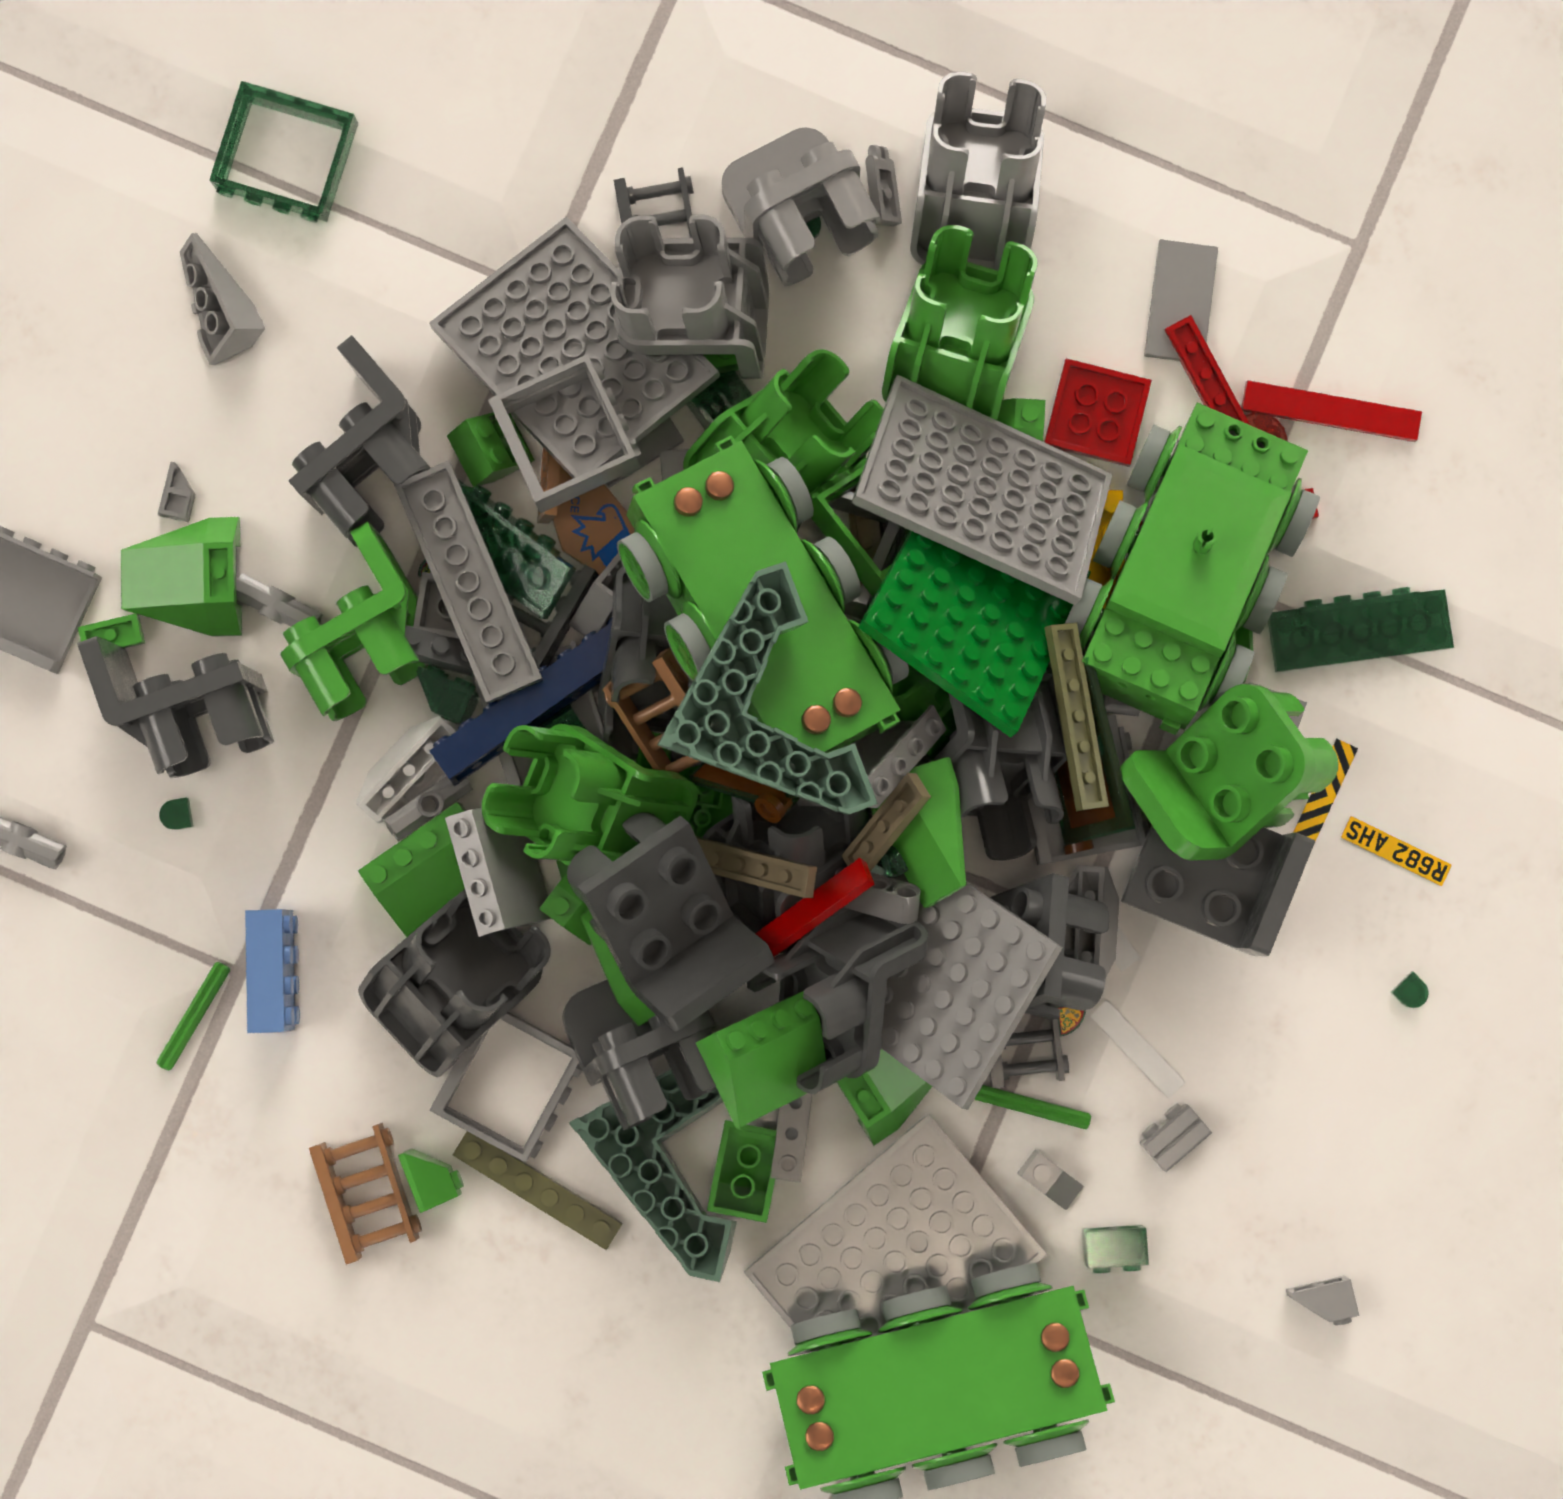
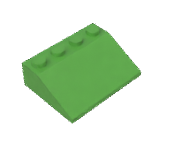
(417, 873)
(762, 1056)

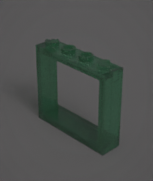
(295, 106)

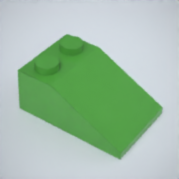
(743, 1173)

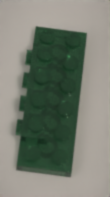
(524, 560)
(1360, 629)

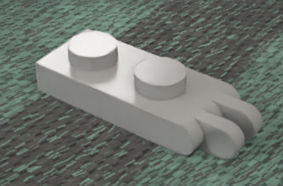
(883, 185)

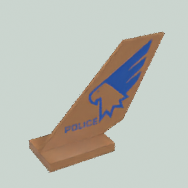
(586, 524)

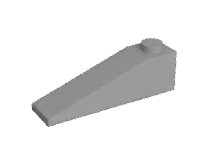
(224, 310)

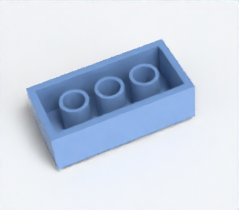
(271, 970)

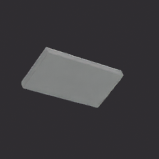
(1180, 289)

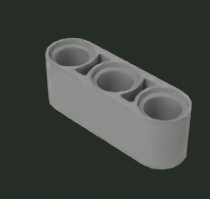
(888, 899)

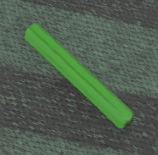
(193, 1016)
(1034, 1107)

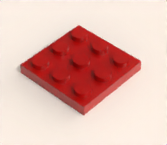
(1097, 412)

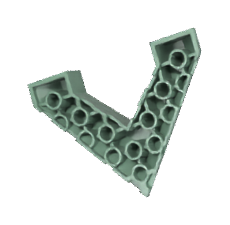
(714, 716)
(654, 1182)

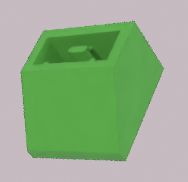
(484, 449)

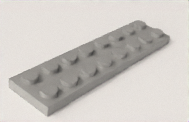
(468, 582)

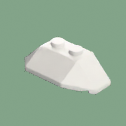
(404, 771)

